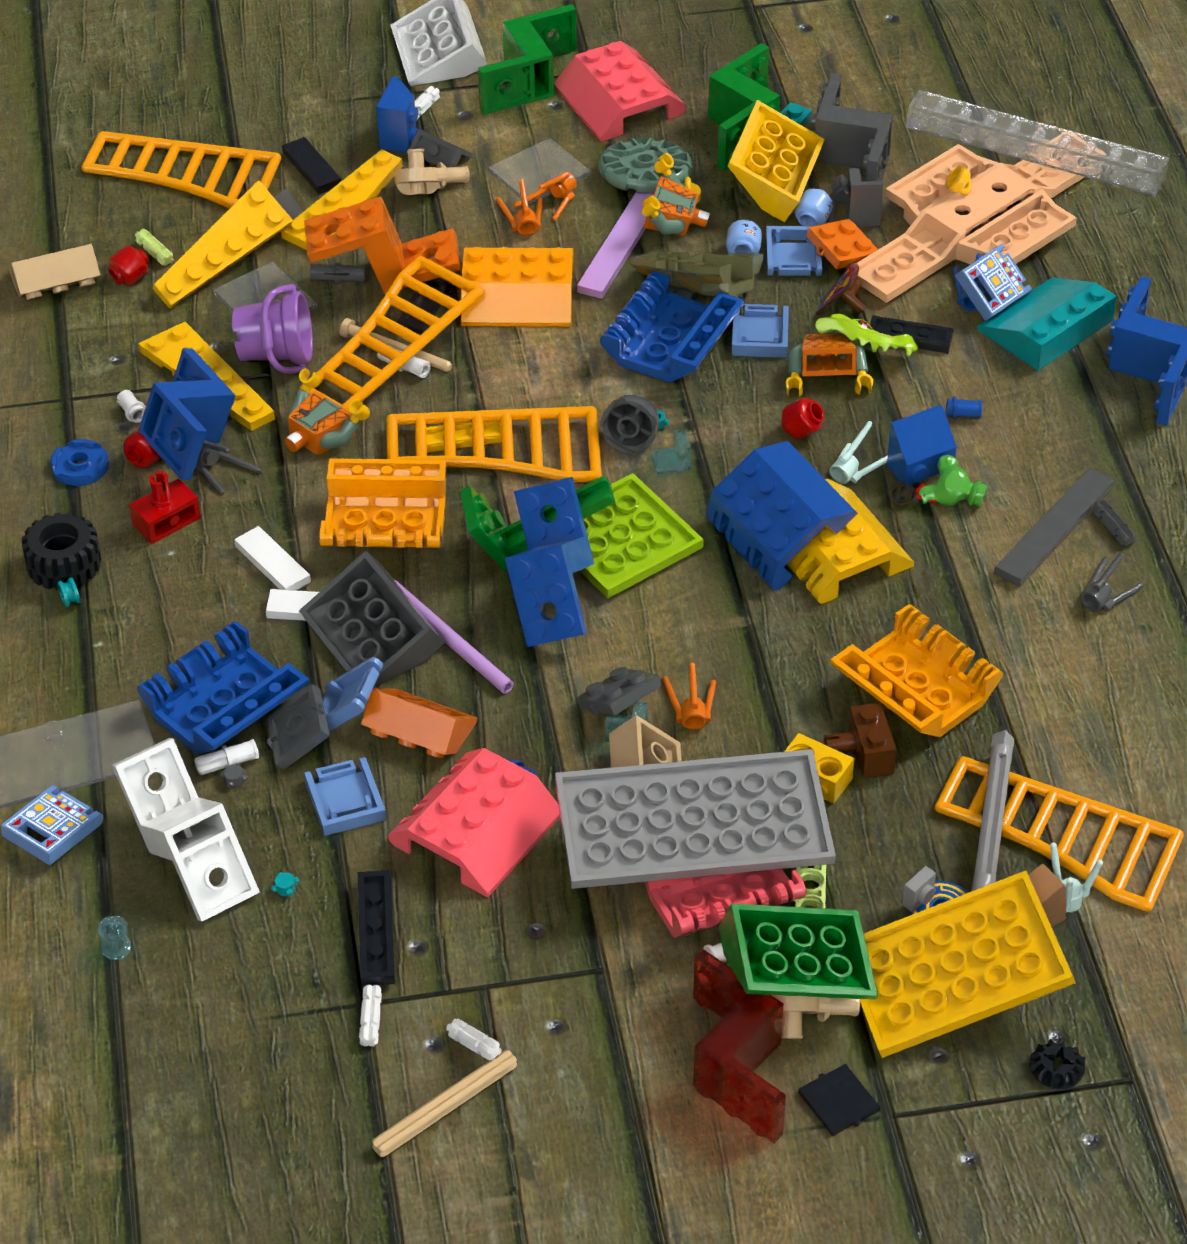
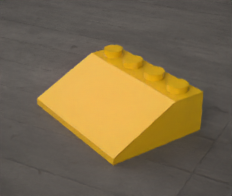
(774, 159)

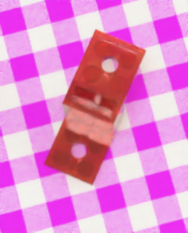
(737, 1047)

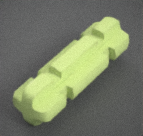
(154, 247)

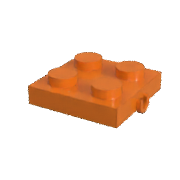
(840, 242)

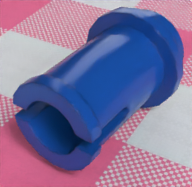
(963, 408)

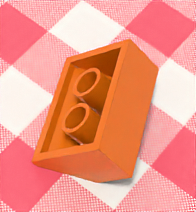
(417, 721)

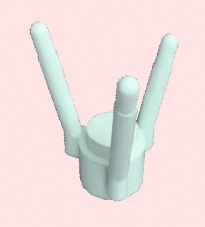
(847, 465)
(1073, 889)

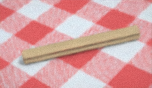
(444, 1103)

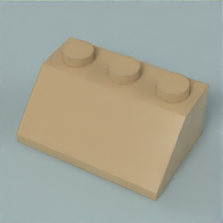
(55, 272)
(641, 744)

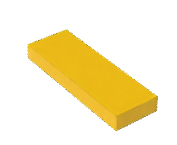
(463, 435)

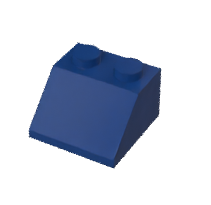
(396, 117)
(918, 444)

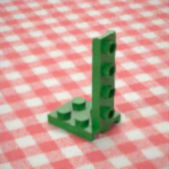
(501, 541)

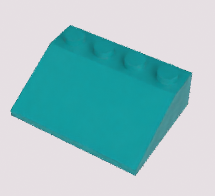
(1051, 319)

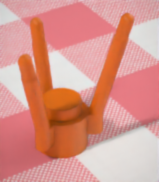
(560, 186)
(525, 220)
(693, 712)

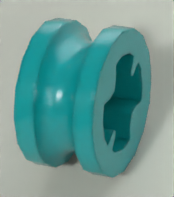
(68, 592)

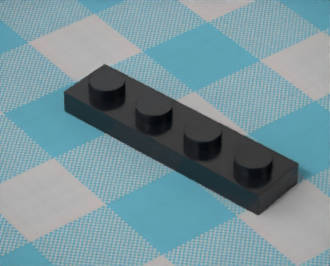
(376, 928)

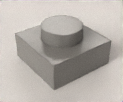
(919, 889)

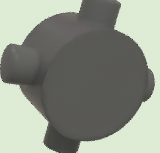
(233, 776)

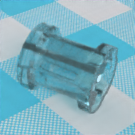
(111, 942)

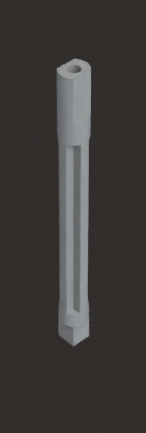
(993, 809)

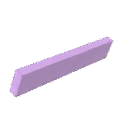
(615, 249)

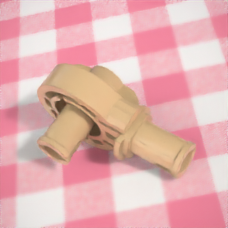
(426, 180)
(822, 1006)

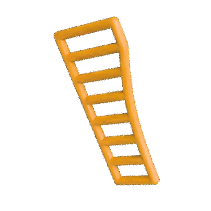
(174, 148)
(417, 341)
(506, 417)
(1082, 806)

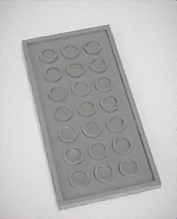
(693, 818)

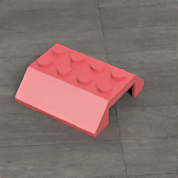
(612, 85)
(481, 818)
(702, 901)

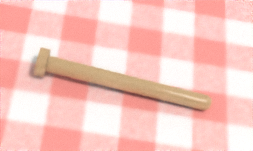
(349, 329)

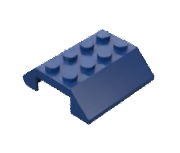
(665, 331)
(775, 509)
(216, 694)

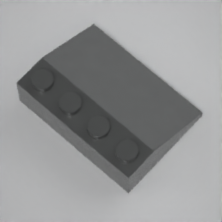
(369, 617)

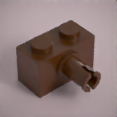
(869, 739)

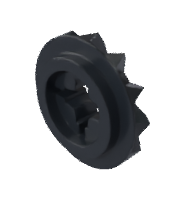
(1069, 1072)

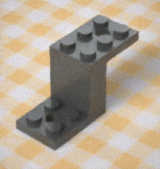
(852, 135)

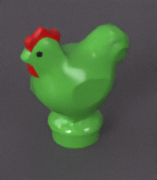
(952, 486)

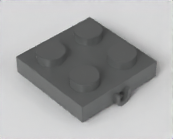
(618, 691)
(297, 727)

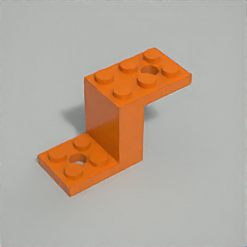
(372, 228)

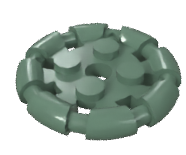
(632, 163)

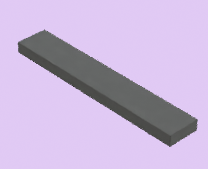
(1054, 527)

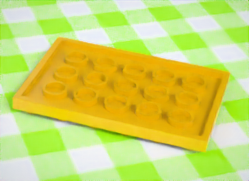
(961, 963)

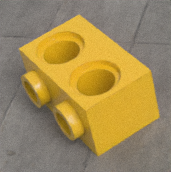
(833, 766)

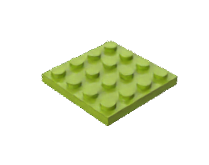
(635, 538)

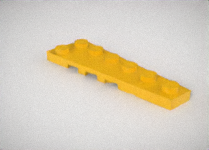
(357, 187)
(235, 235)
(166, 350)

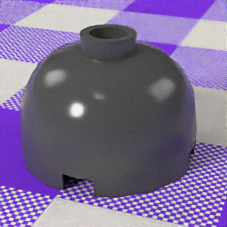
(630, 424)

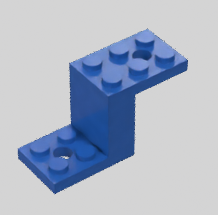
(1150, 349)
(186, 413)
(547, 566)

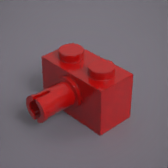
(164, 509)

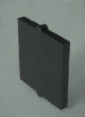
(839, 1099)

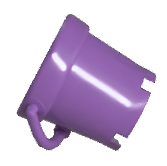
(275, 330)

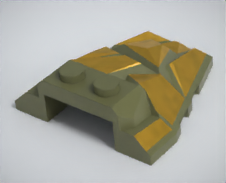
(703, 272)

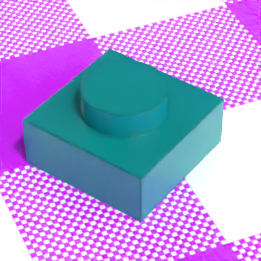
(798, 113)

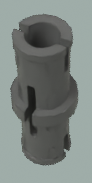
(317, 272)

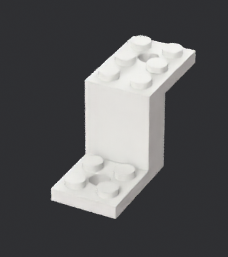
(186, 829)

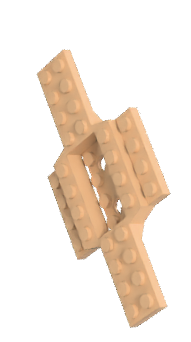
(939, 233)

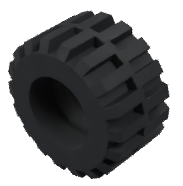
(61, 549)

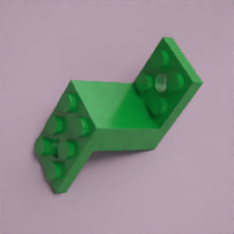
(527, 59)
(733, 96)

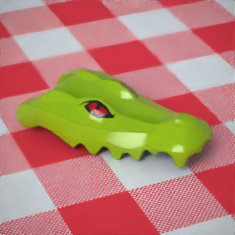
(860, 330)

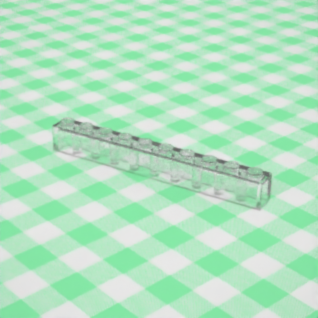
(1037, 142)

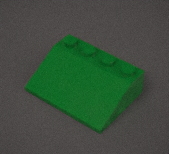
(797, 951)

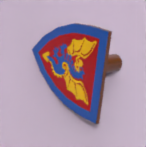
(845, 288)

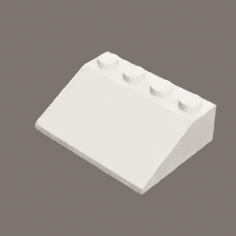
(438, 42)

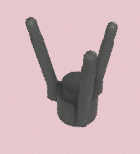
(839, 193)
(210, 454)
(1098, 591)

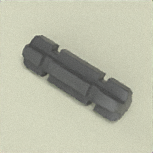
(1114, 523)

